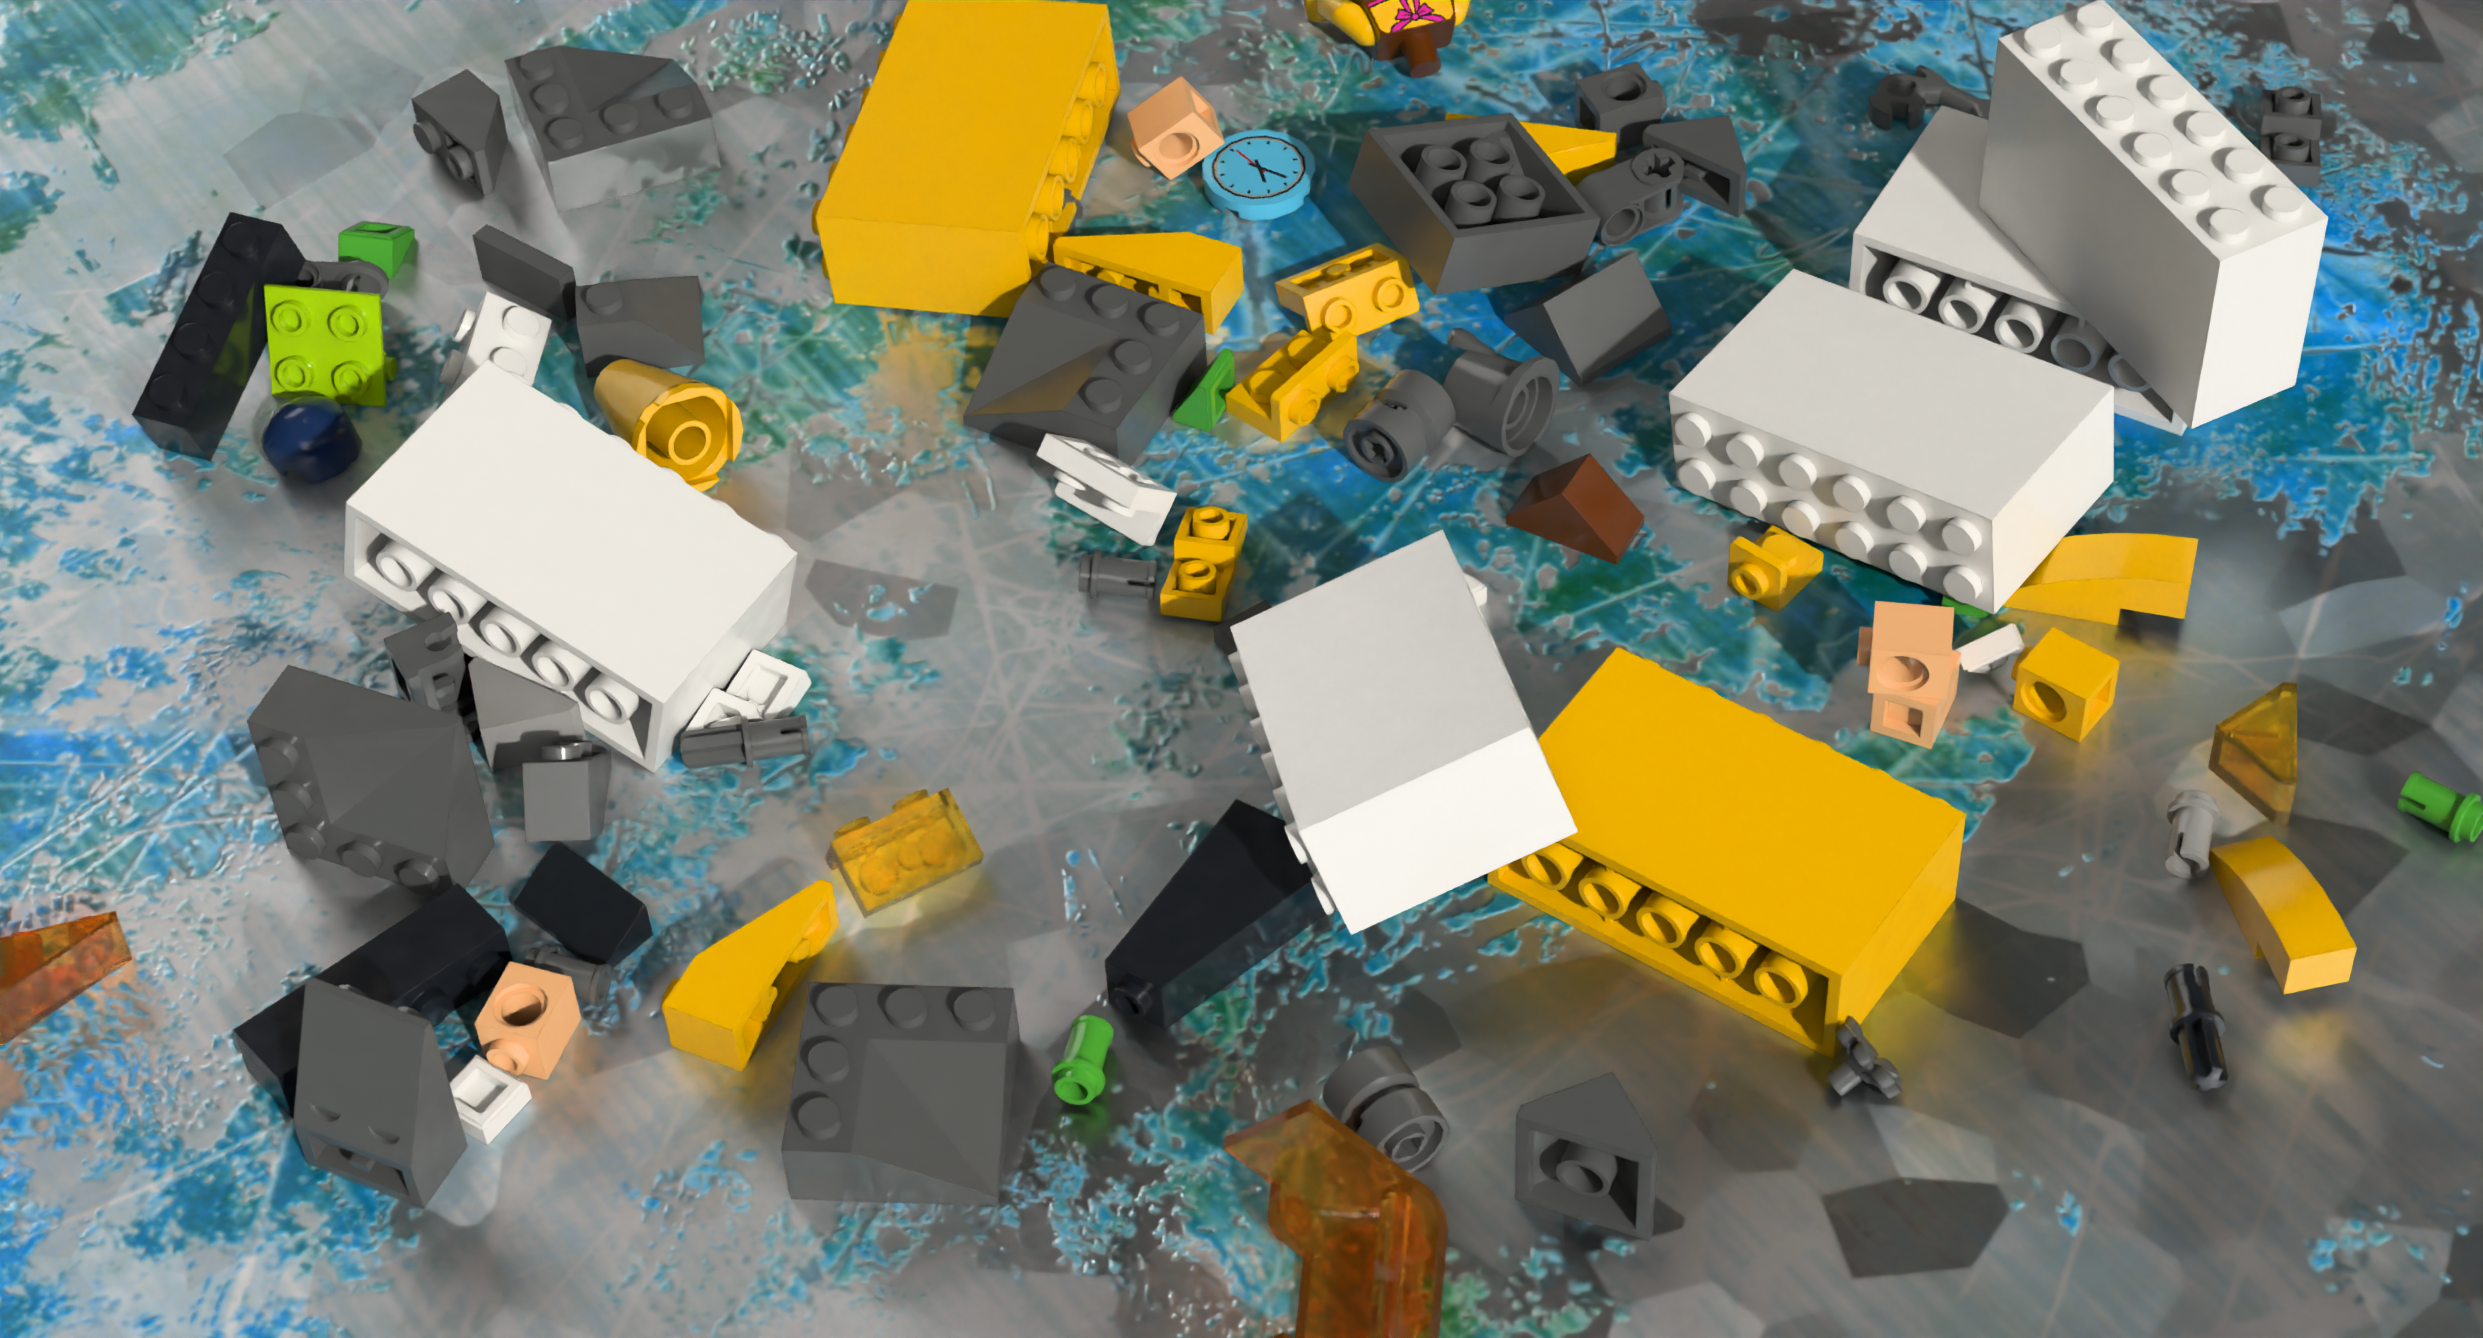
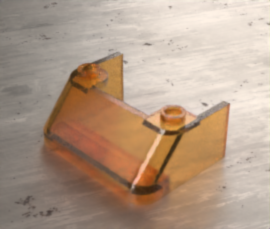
(1357, 1219)

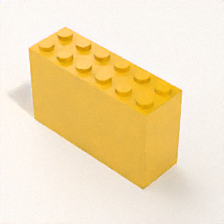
(967, 154)
(1737, 852)

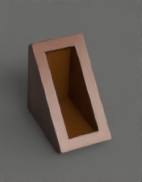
(1578, 509)

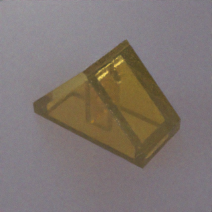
(2258, 752)

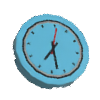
(1259, 174)

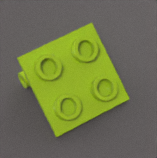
(327, 345)

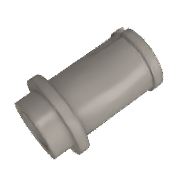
(2192, 821)

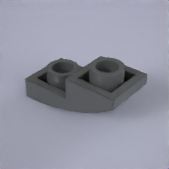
(2291, 133)

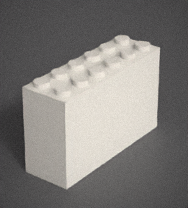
(2150, 212)
(1946, 260)
(1894, 439)
(569, 560)
(1394, 735)

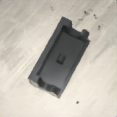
(432, 669)

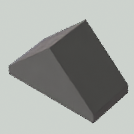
(1711, 160)

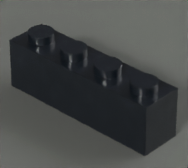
(217, 338)
(422, 963)

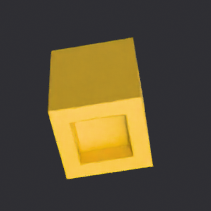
(2064, 683)

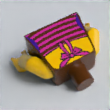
(1395, 27)

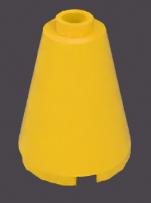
(670, 419)

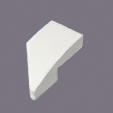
(760, 691)

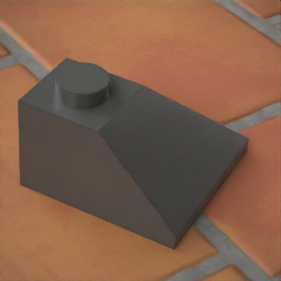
(640, 321)

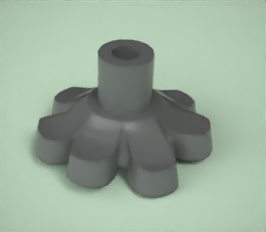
(1861, 1063)

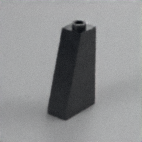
(1213, 919)

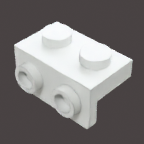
(499, 333)

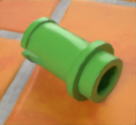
(2443, 807)
(1079, 1073)

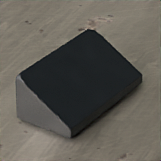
(583, 908)

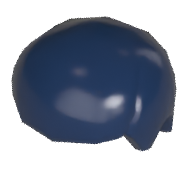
(311, 438)

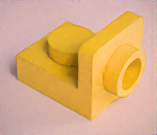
(1772, 567)

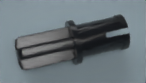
(2196, 1026)

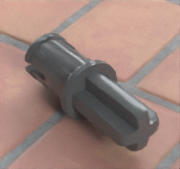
(745, 742)

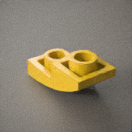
(1204, 563)

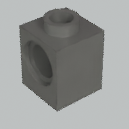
(1619, 103)

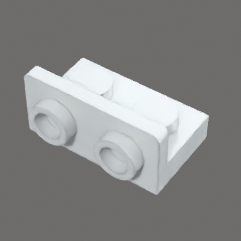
(1107, 488)

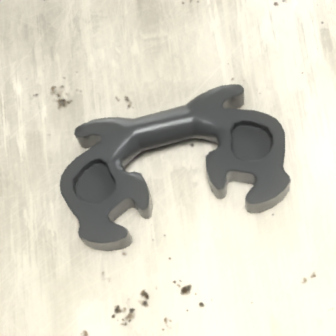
(1907, 95)

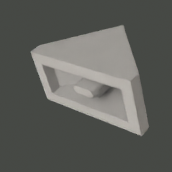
(519, 715)

